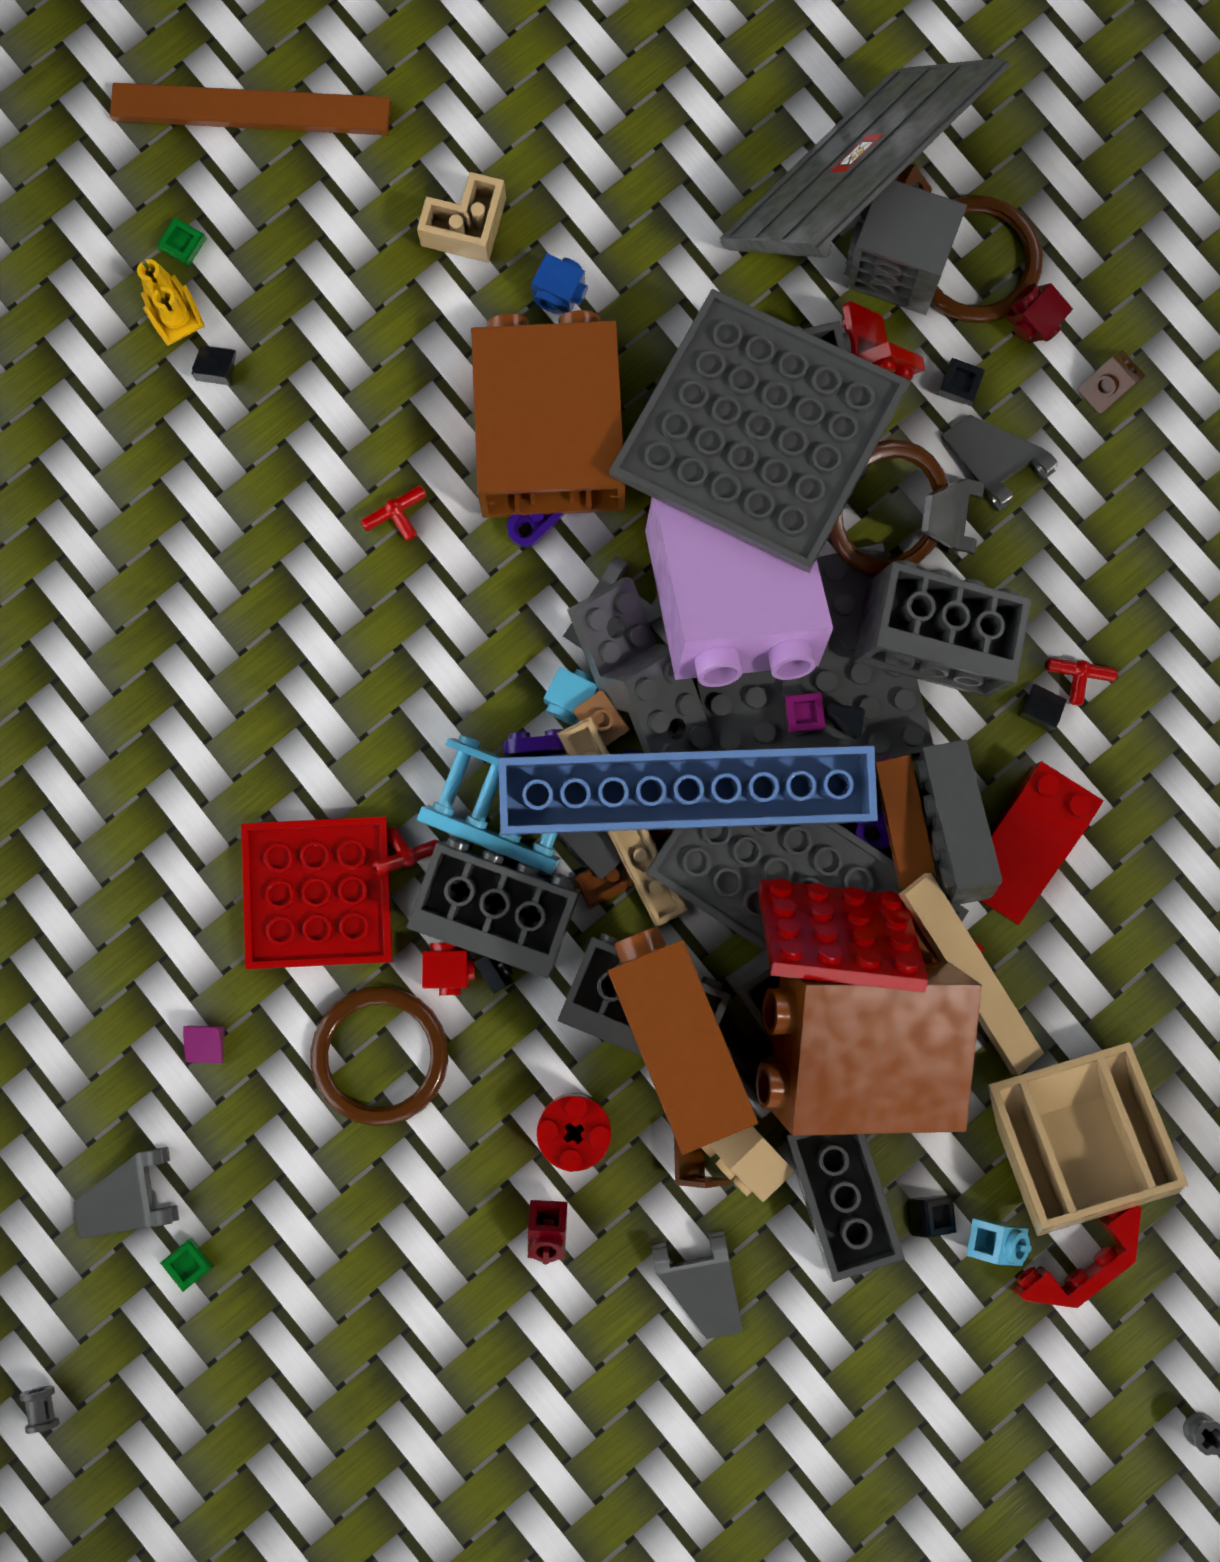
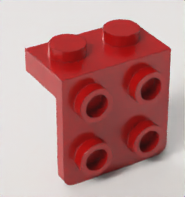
(870, 342)

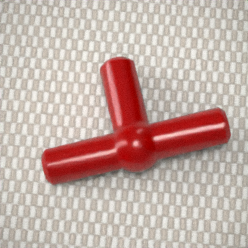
(395, 509)
(1080, 671)
(405, 854)

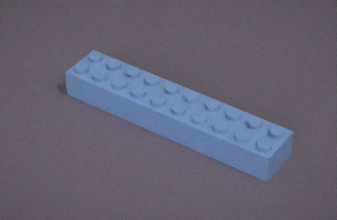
(687, 790)

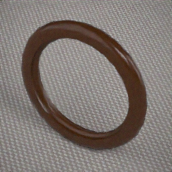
(1032, 270)
(937, 479)
(320, 1059)

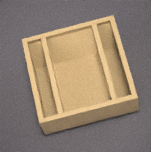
(1085, 1139)

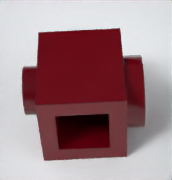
(1038, 313)
(547, 1230)

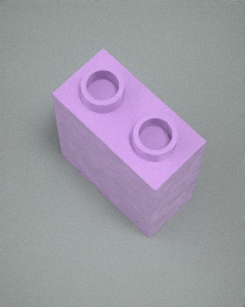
(732, 604)

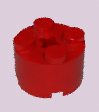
(572, 1153)

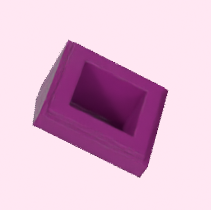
(204, 1043)

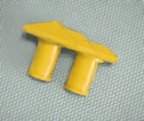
(168, 303)

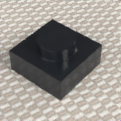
(961, 381)
(495, 973)

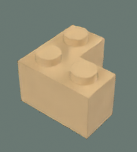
(465, 228)
(750, 1162)

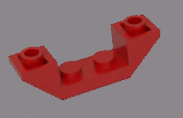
(1080, 1285)

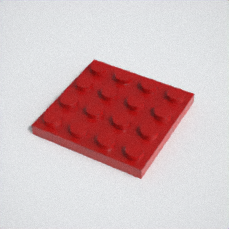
(316, 893)
(840, 936)

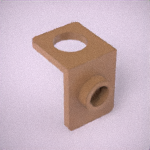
(604, 715)

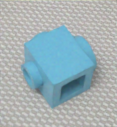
(567, 693)
(998, 1242)

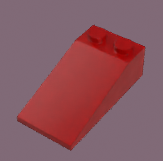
(1037, 836)

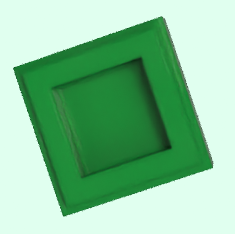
(181, 242)
(187, 1264)

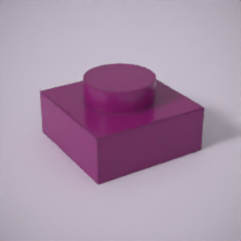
(804, 713)

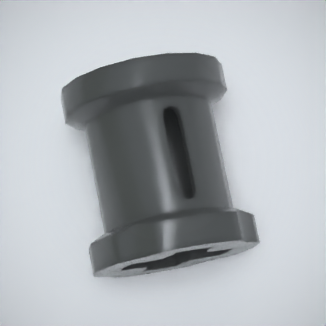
(39, 1409)
(1194, 1427)

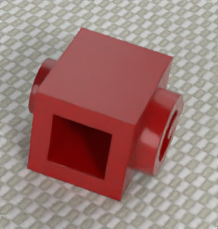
(447, 968)

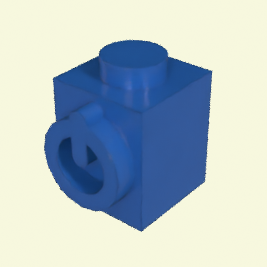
(559, 285)

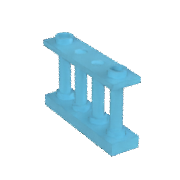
(474, 827)

